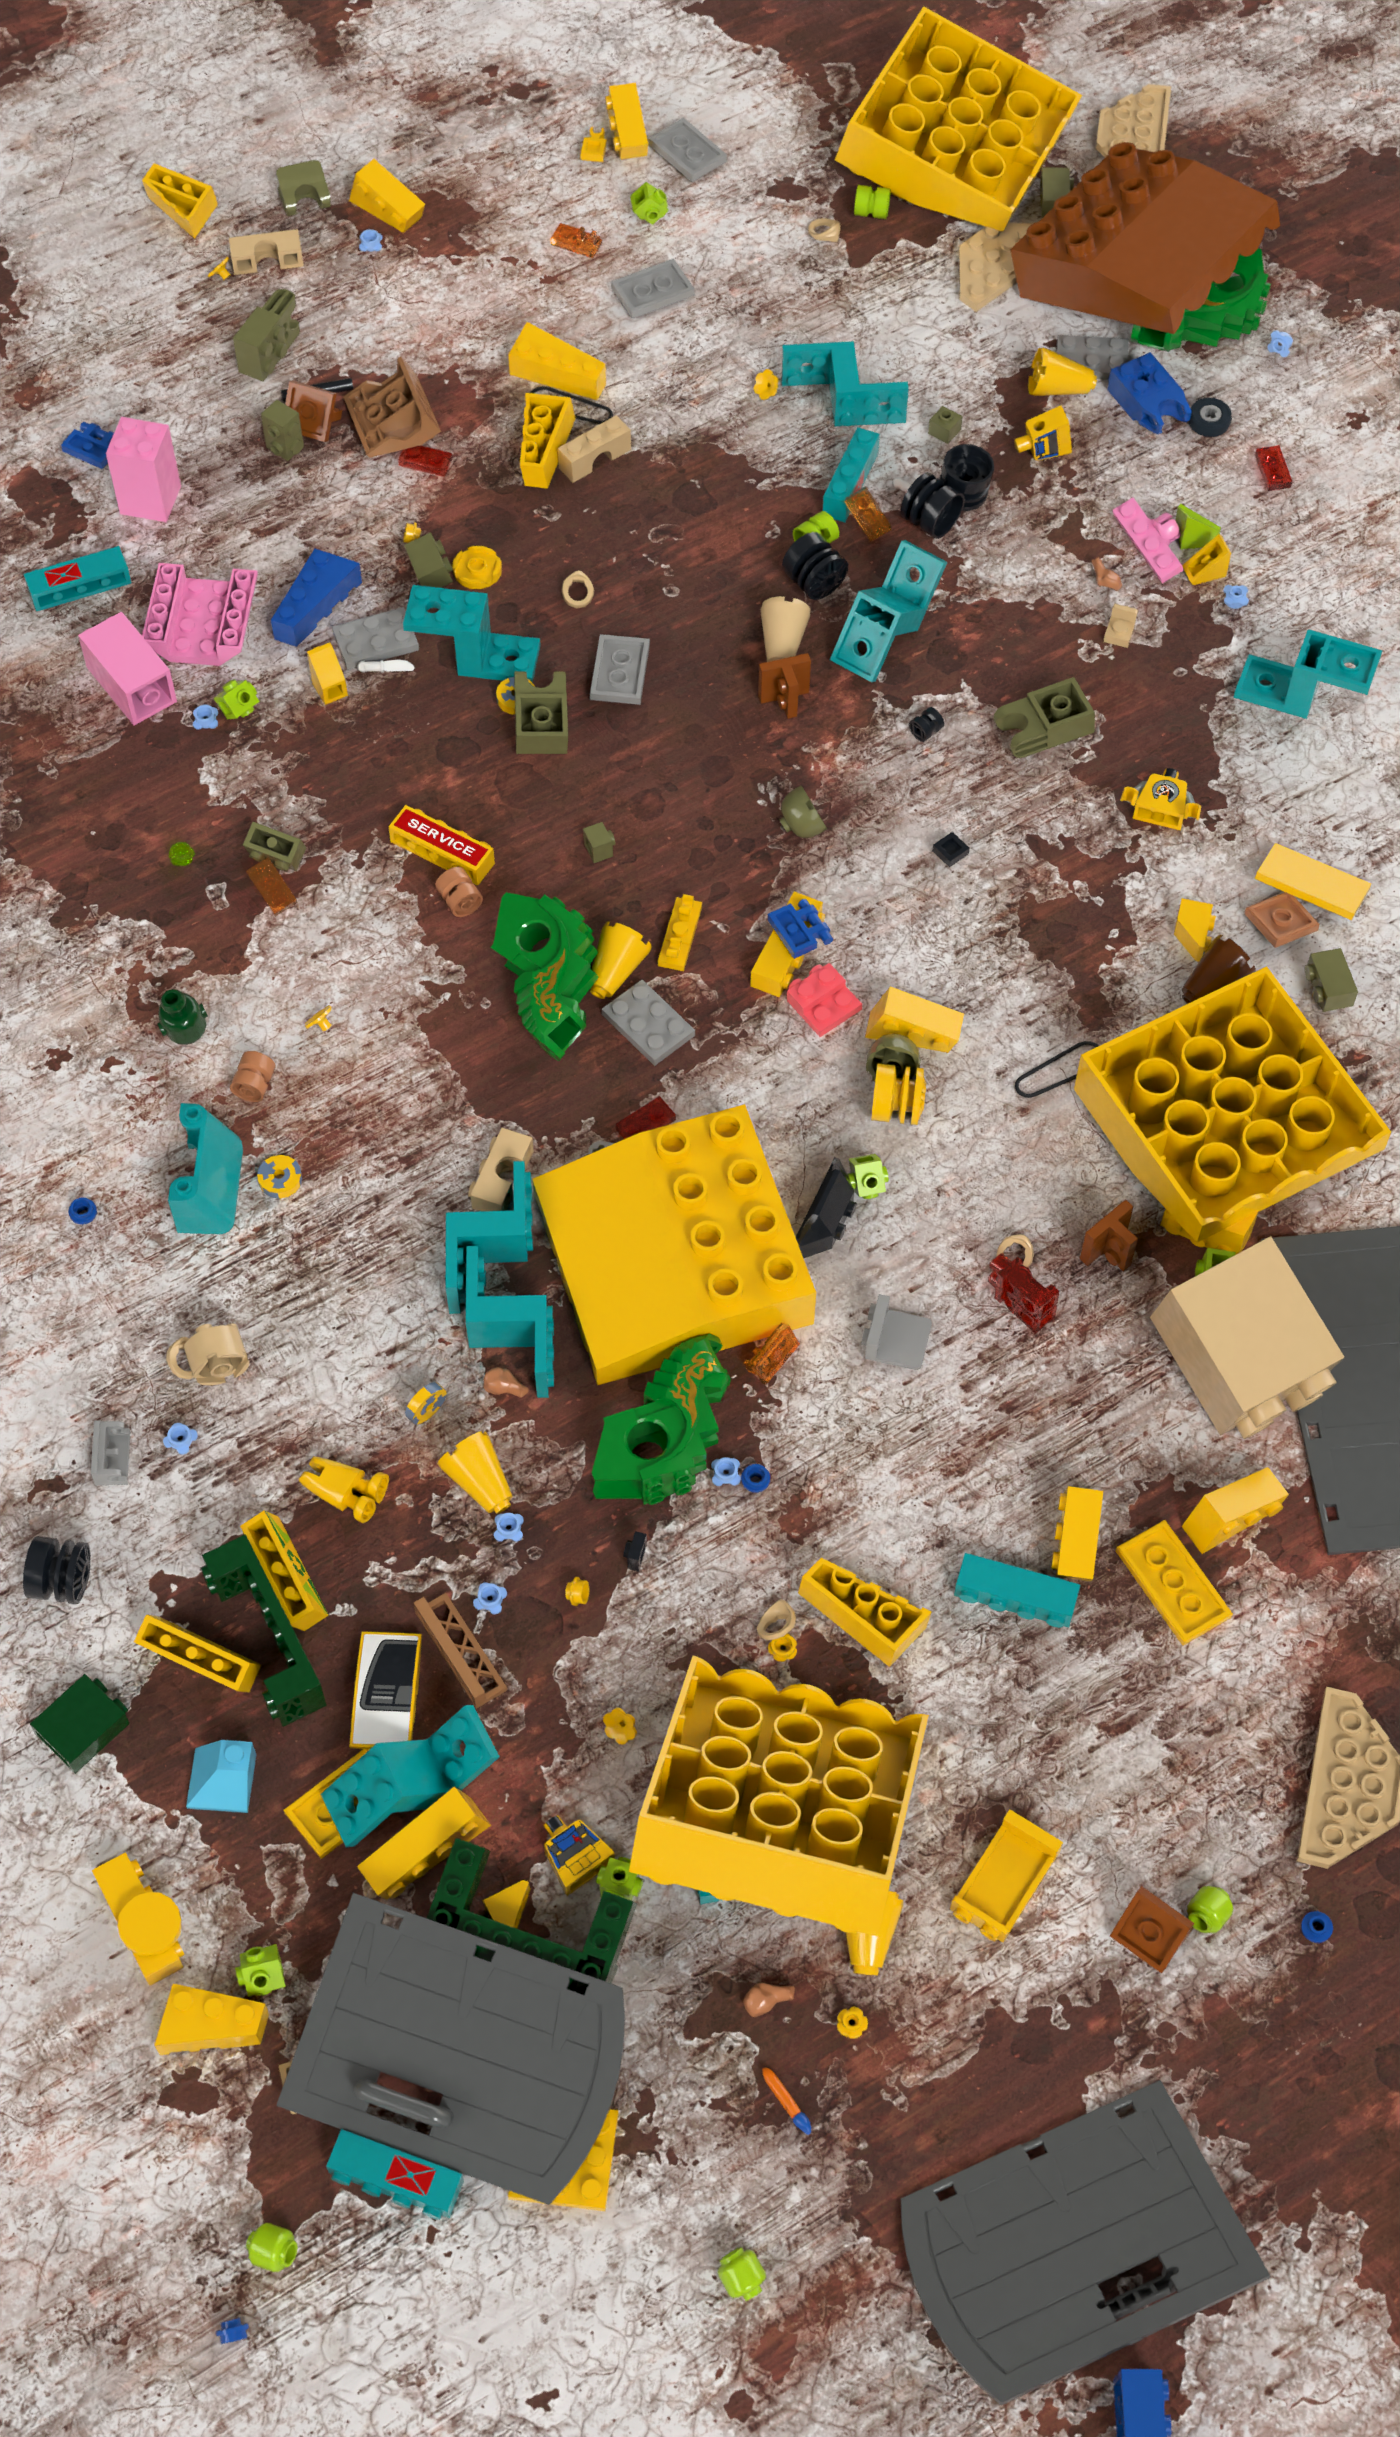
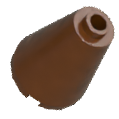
(1219, 966)

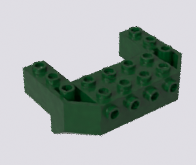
(457, 1893)

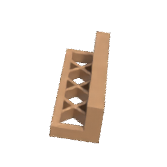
(451, 1651)

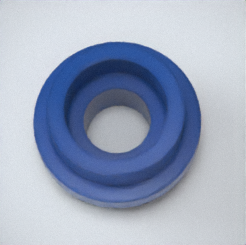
(79, 1205)
(758, 1471)
(1312, 1934)
(232, 2331)

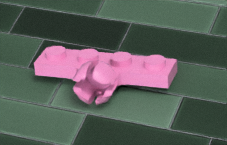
(1151, 538)

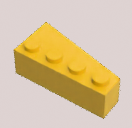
(556, 364)
(544, 431)
(869, 1615)
(423, 1843)

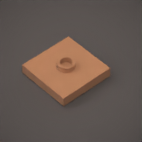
(1281, 919)

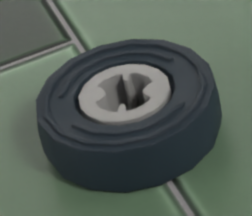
(1210, 426)

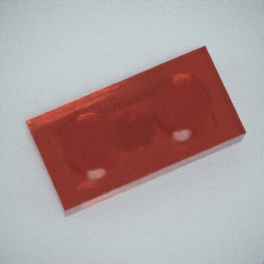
(426, 460)
(1273, 468)
(650, 1116)

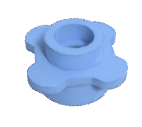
(370, 241)
(1282, 337)
(1235, 596)
(203, 712)
(176, 1431)
(731, 1466)
(512, 1520)
(486, 1590)

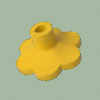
(221, 270)
(766, 384)
(320, 1019)
(620, 1726)

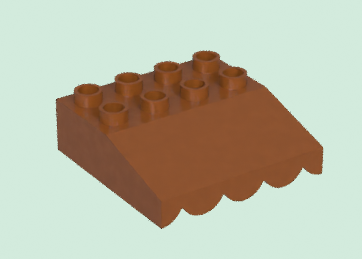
(1141, 238)

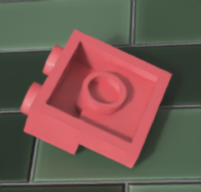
(823, 999)

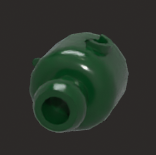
(181, 1017)

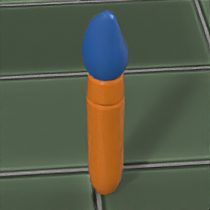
(799, 2119)

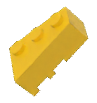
(626, 121)
(180, 197)
(385, 197)
(920, 1020)
(1229, 1239)
(1234, 1509)
(1077, 1533)
(207, 2020)

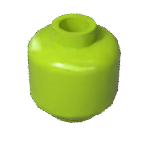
(1209, 1909)
(271, 2247)
(741, 2273)

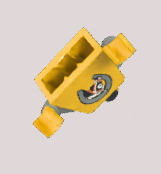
(1162, 800)

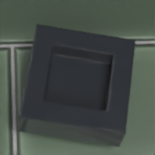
(950, 849)
(635, 1551)

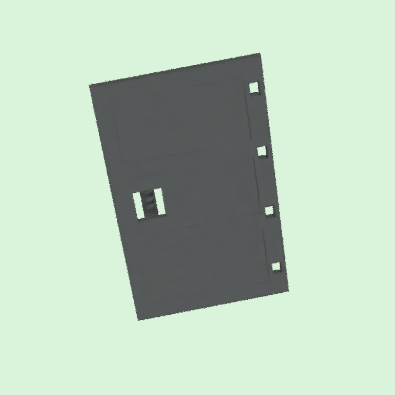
(1357, 1458)

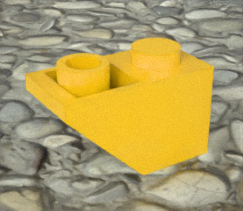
(326, 673)
(1192, 926)

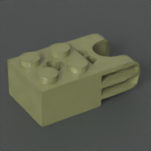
(266, 335)
(541, 715)
(1047, 718)

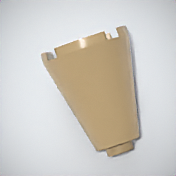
(783, 626)

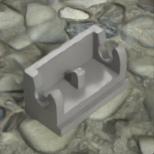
(110, 1453)

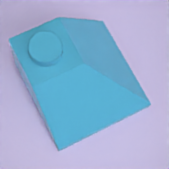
(222, 1776)

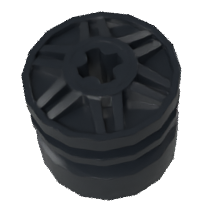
(970, 472)
(932, 505)
(815, 566)
(56, 1570)

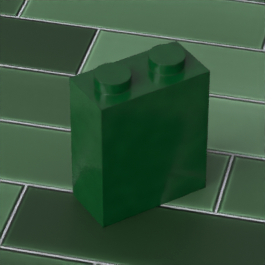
(80, 1722)

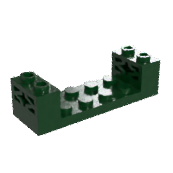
(237, 1569)

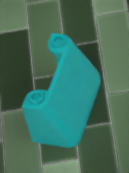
(209, 1198)

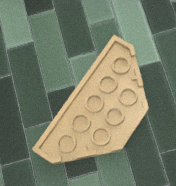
(1136, 120)
(987, 264)
(1351, 1783)

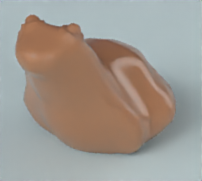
(1105, 576)
(502, 1381)
(764, 1996)

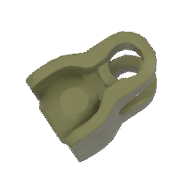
(301, 182)

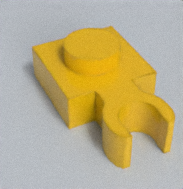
(594, 146)

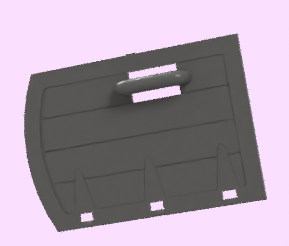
(502, 2040)
(1025, 2242)

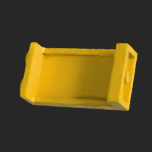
(1006, 1877)

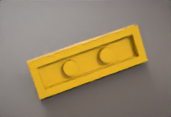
(680, 933)

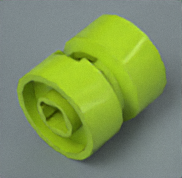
(872, 202)
(820, 523)

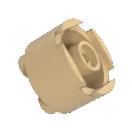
(216, 1353)

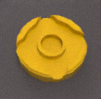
(477, 567)
(149, 1923)

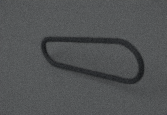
(579, 399)
(1047, 1063)

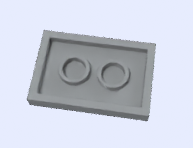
(687, 149)
(652, 288)
(1094, 352)
(374, 638)
(620, 669)
(648, 1022)

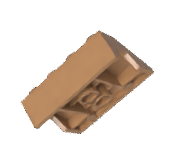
(392, 413)

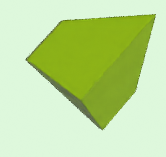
(1194, 529)

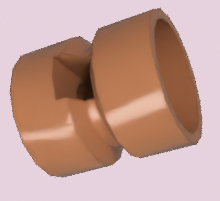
(459, 892)
(252, 1075)

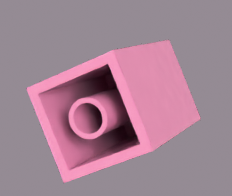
(143, 469)
(127, 668)

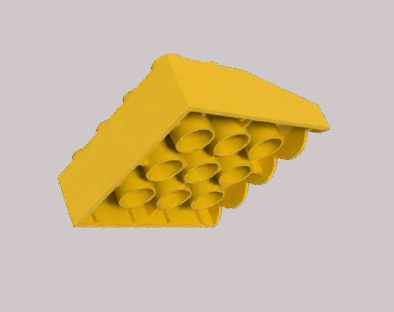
(956, 124)
(1228, 1105)
(674, 1243)
(779, 1798)

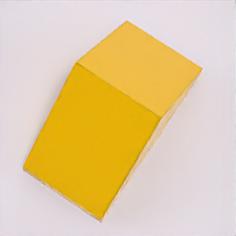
(1209, 562)
(508, 1904)

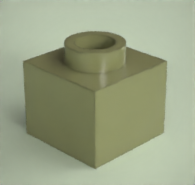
(945, 424)
(598, 842)

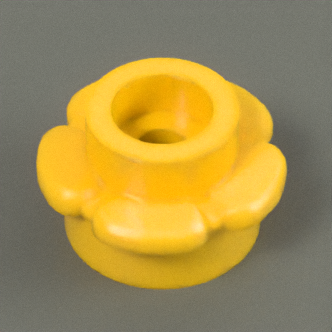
(411, 532)
(577, 1591)
(781, 1655)
(851, 2031)

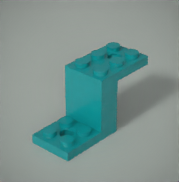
(837, 365)
(888, 611)
(468, 620)
(1318, 661)
(498, 1234)
(509, 1321)
(408, 1775)

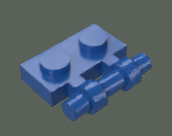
(86, 446)
(793, 931)

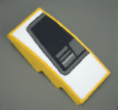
(385, 1688)

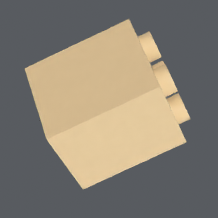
(1248, 1340)

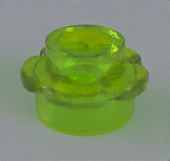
(179, 849)

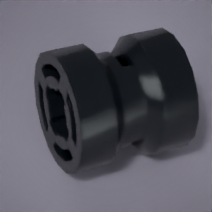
(926, 724)

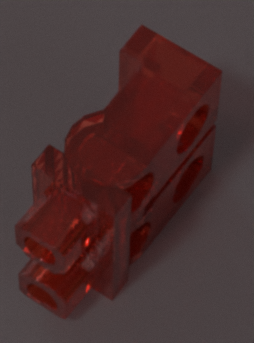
(1023, 1293)

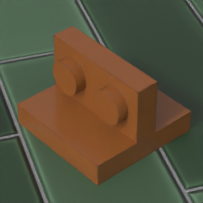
(315, 409)
(784, 681)
(1111, 1238)
(1152, 1929)

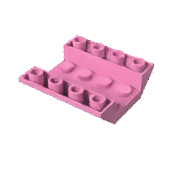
(198, 617)

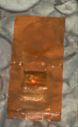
(576, 240)
(868, 513)
(271, 886)
(773, 1353)

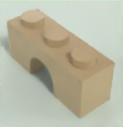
(250, 249)
(578, 455)
(491, 1191)

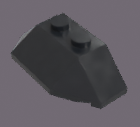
(827, 1212)

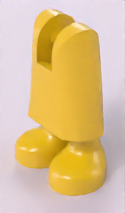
(340, 1481)

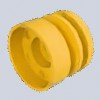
(898, 1094)

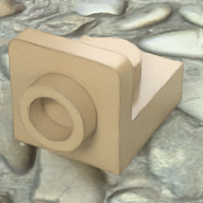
(1121, 625)

